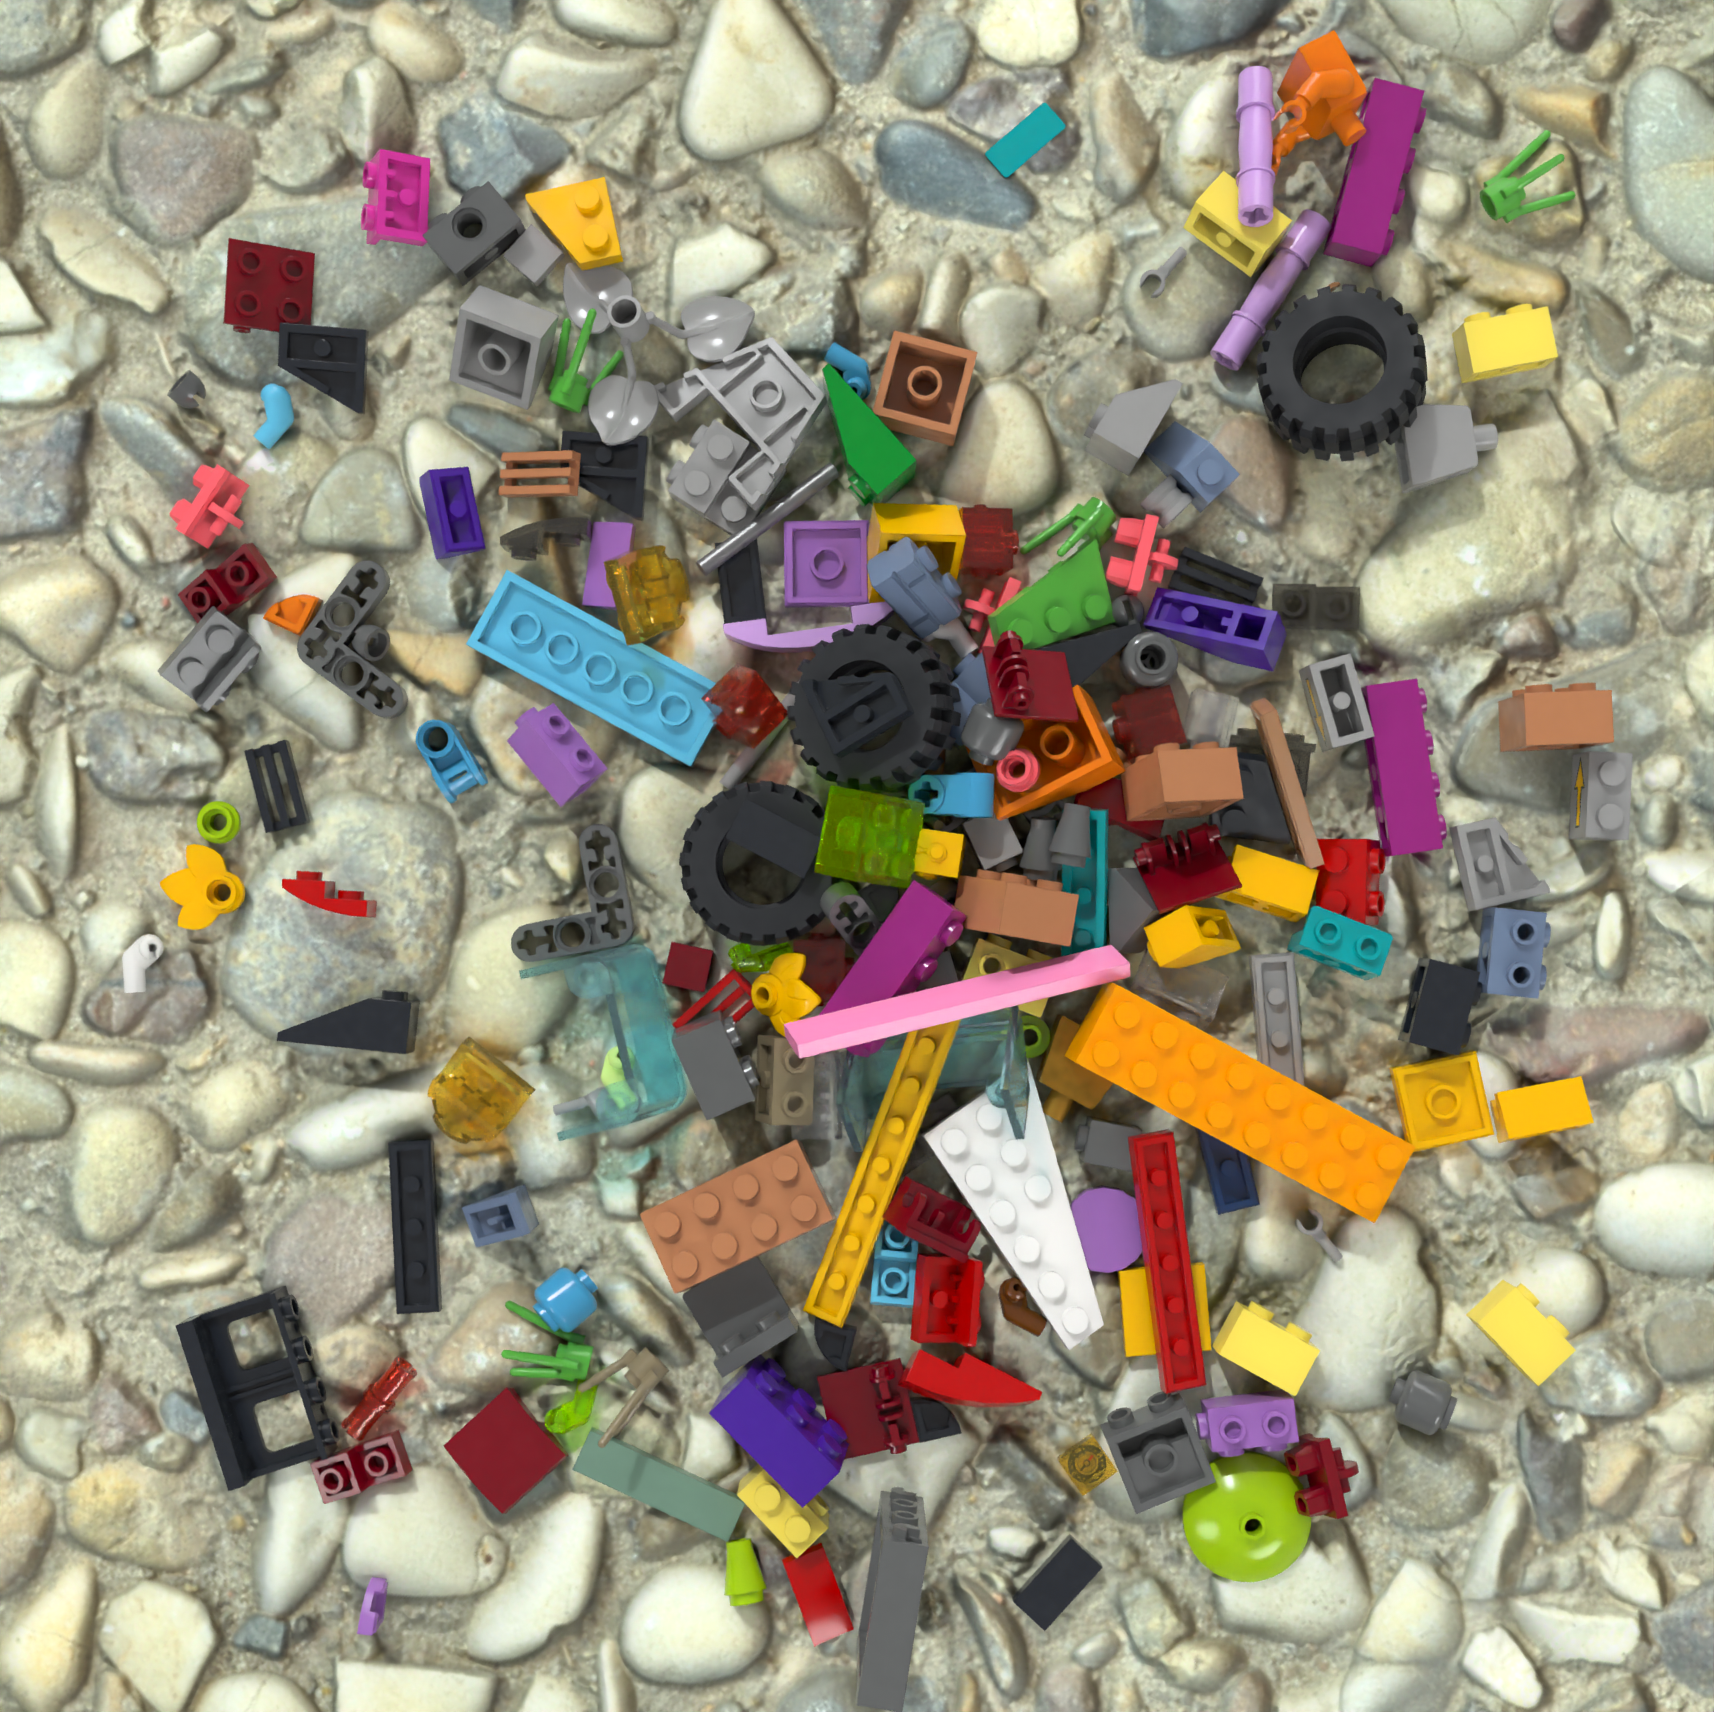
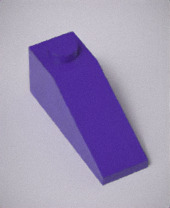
(1219, 627)

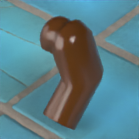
(1016, 1310)

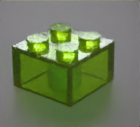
(869, 837)

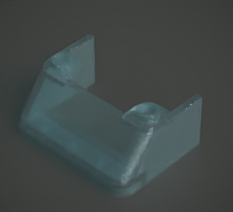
(642, 1032)
(984, 1052)

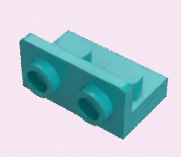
(1342, 943)

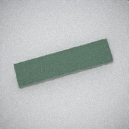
(660, 1485)

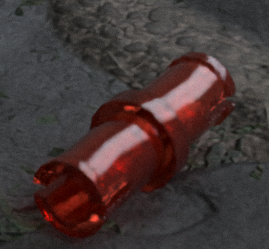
(379, 1398)

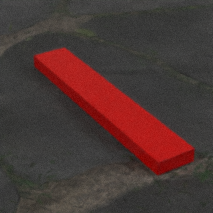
(1167, 1261)

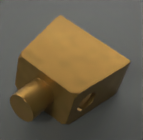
(1066, 1078)

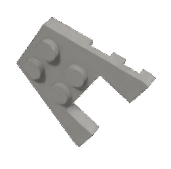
(767, 401)

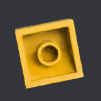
(925, 524)

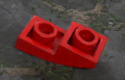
(312, 890)
(817, 1594)

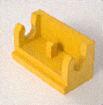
(1271, 884)
(1540, 1109)

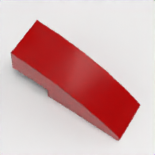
(965, 1383)

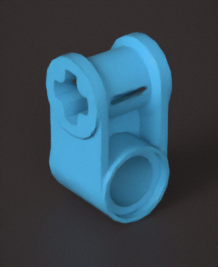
(451, 761)
(958, 794)

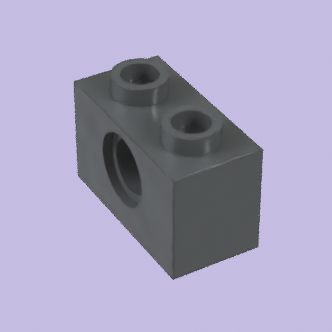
(470, 256)

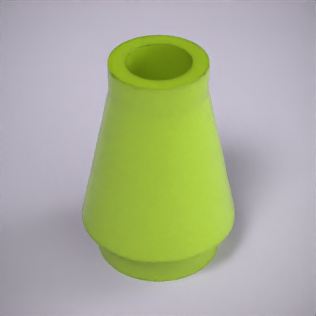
(743, 1575)

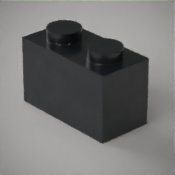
(1440, 1006)

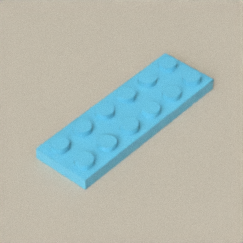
(595, 667)

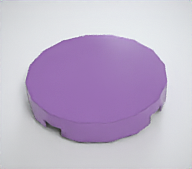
(1107, 1228)

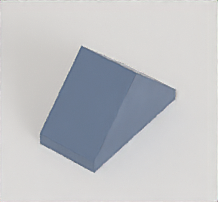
(501, 1217)

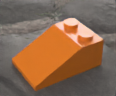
(1069, 757)

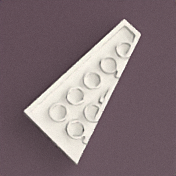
(1022, 1206)

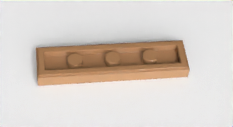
(1286, 782)

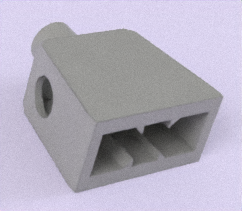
(1440, 445)

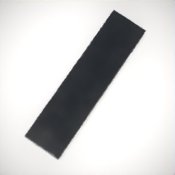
(415, 1226)

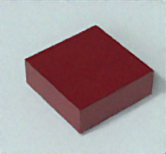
(688, 966)

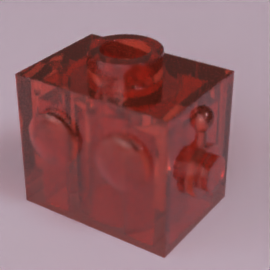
(988, 541)
(744, 706)
(1147, 720)
(825, 963)

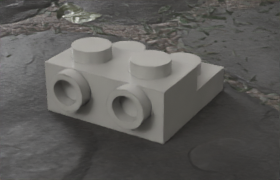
(704, 481)

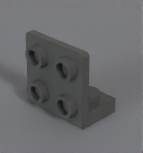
(741, 1314)

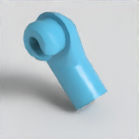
(278, 413)

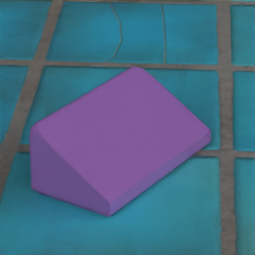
(607, 541)

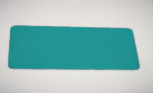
(1025, 140)

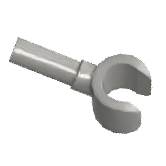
(1163, 271)
(582, 1102)
(1320, 1236)

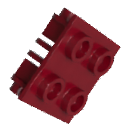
(267, 286)
(1028, 681)
(1185, 870)
(870, 1408)

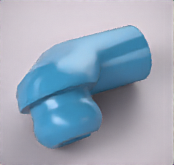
(853, 367)

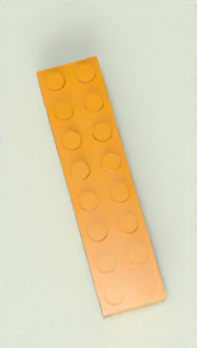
(1239, 1101)

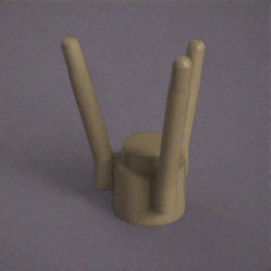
(643, 1373)

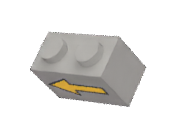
(1336, 702)
(1600, 796)

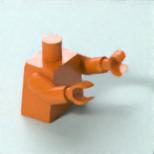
(1321, 94)

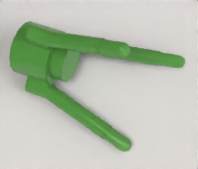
(1504, 195)
(568, 387)
(1091, 522)
(570, 1360)

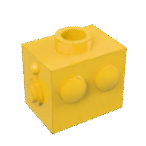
(939, 854)

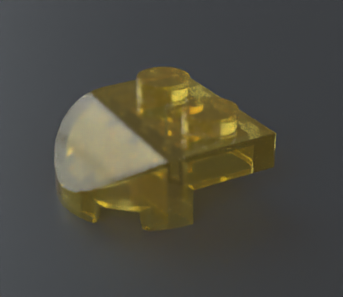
(647, 592)
(476, 1095)

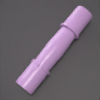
(1255, 146)
(1270, 289)

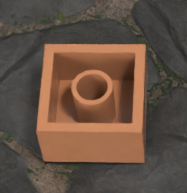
(924, 387)
(1556, 720)
(1181, 782)
(1017, 907)

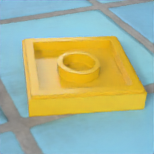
(1442, 1100)
(1136, 1312)

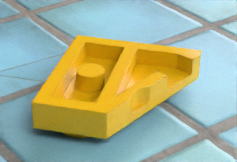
(580, 221)

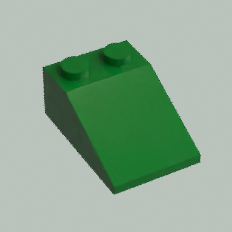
(871, 453)

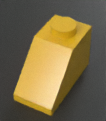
(1190, 937)

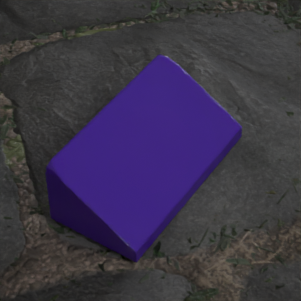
(451, 512)

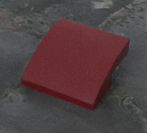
(505, 1450)

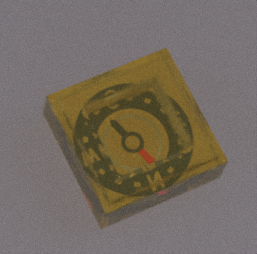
(1087, 1464)

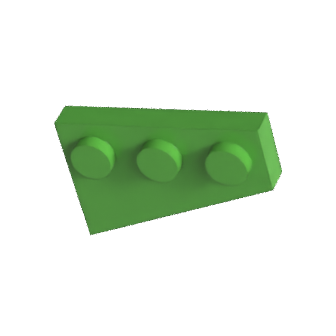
(1060, 603)

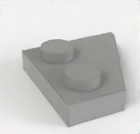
(1491, 866)

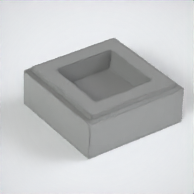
(534, 255)

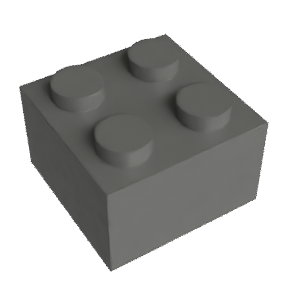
(714, 1064)

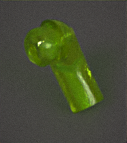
(760, 961)
(572, 1413)

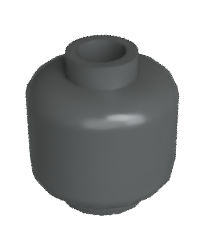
(1155, 647)
(990, 736)
(1423, 1402)

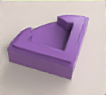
(373, 1606)

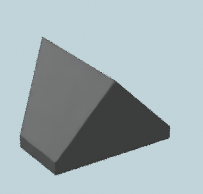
(1130, 910)

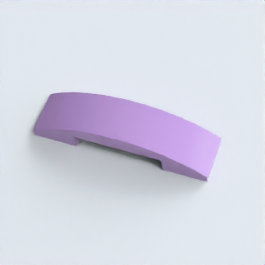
(756, 636)

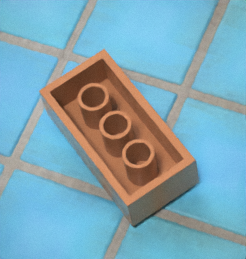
(737, 1216)

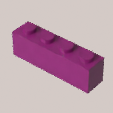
(1374, 173)
(1401, 769)
(899, 954)

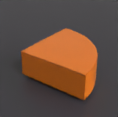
(294, 613)

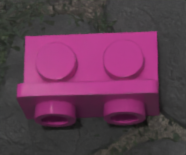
(396, 198)

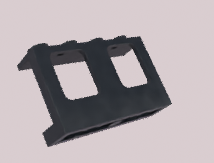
(231, 1393)

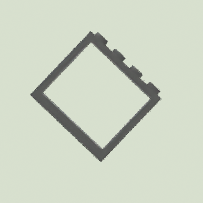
(891, 1600)

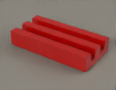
(745, 986)

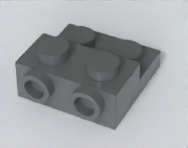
(1157, 1451)

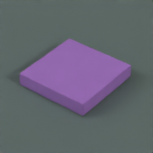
(825, 563)

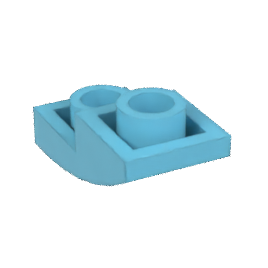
(893, 1268)

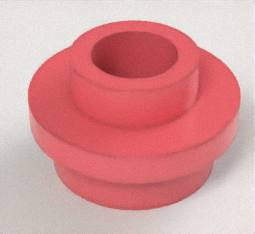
(1007, 765)

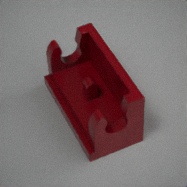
(932, 1219)

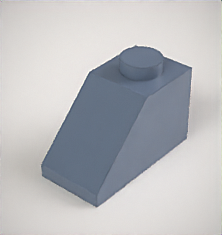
(1192, 463)

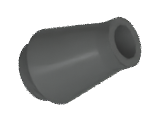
(1072, 837)
(1036, 857)

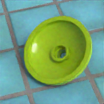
(1245, 1490)

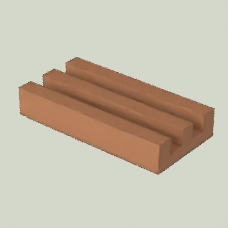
(512, 473)

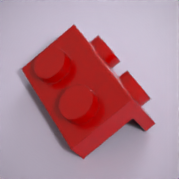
(1350, 879)
(947, 1300)

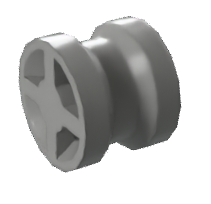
(1167, 501)

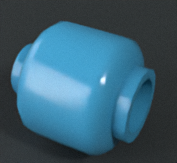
(565, 1299)

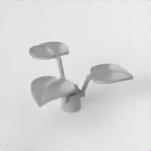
(627, 407)

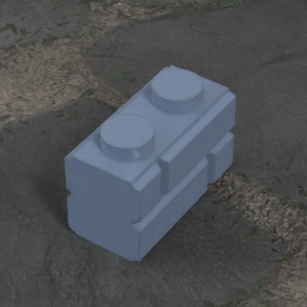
(914, 586)

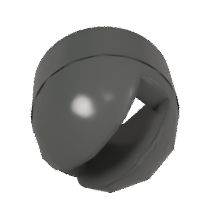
(185, 388)
(1119, 612)
(379, 646)

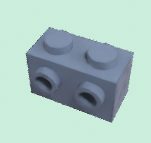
(1512, 952)

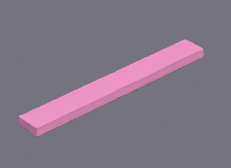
(955, 1001)

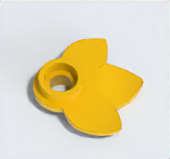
(198, 888)
(782, 993)

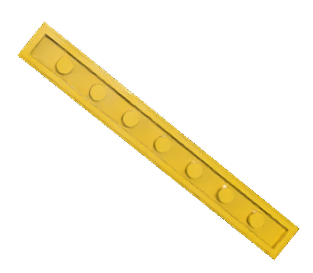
(879, 1171)

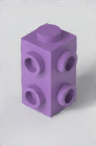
(556, 753)
(1248, 1421)

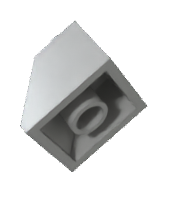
(502, 346)
(1126, 426)

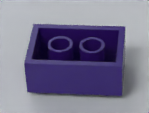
(781, 1429)

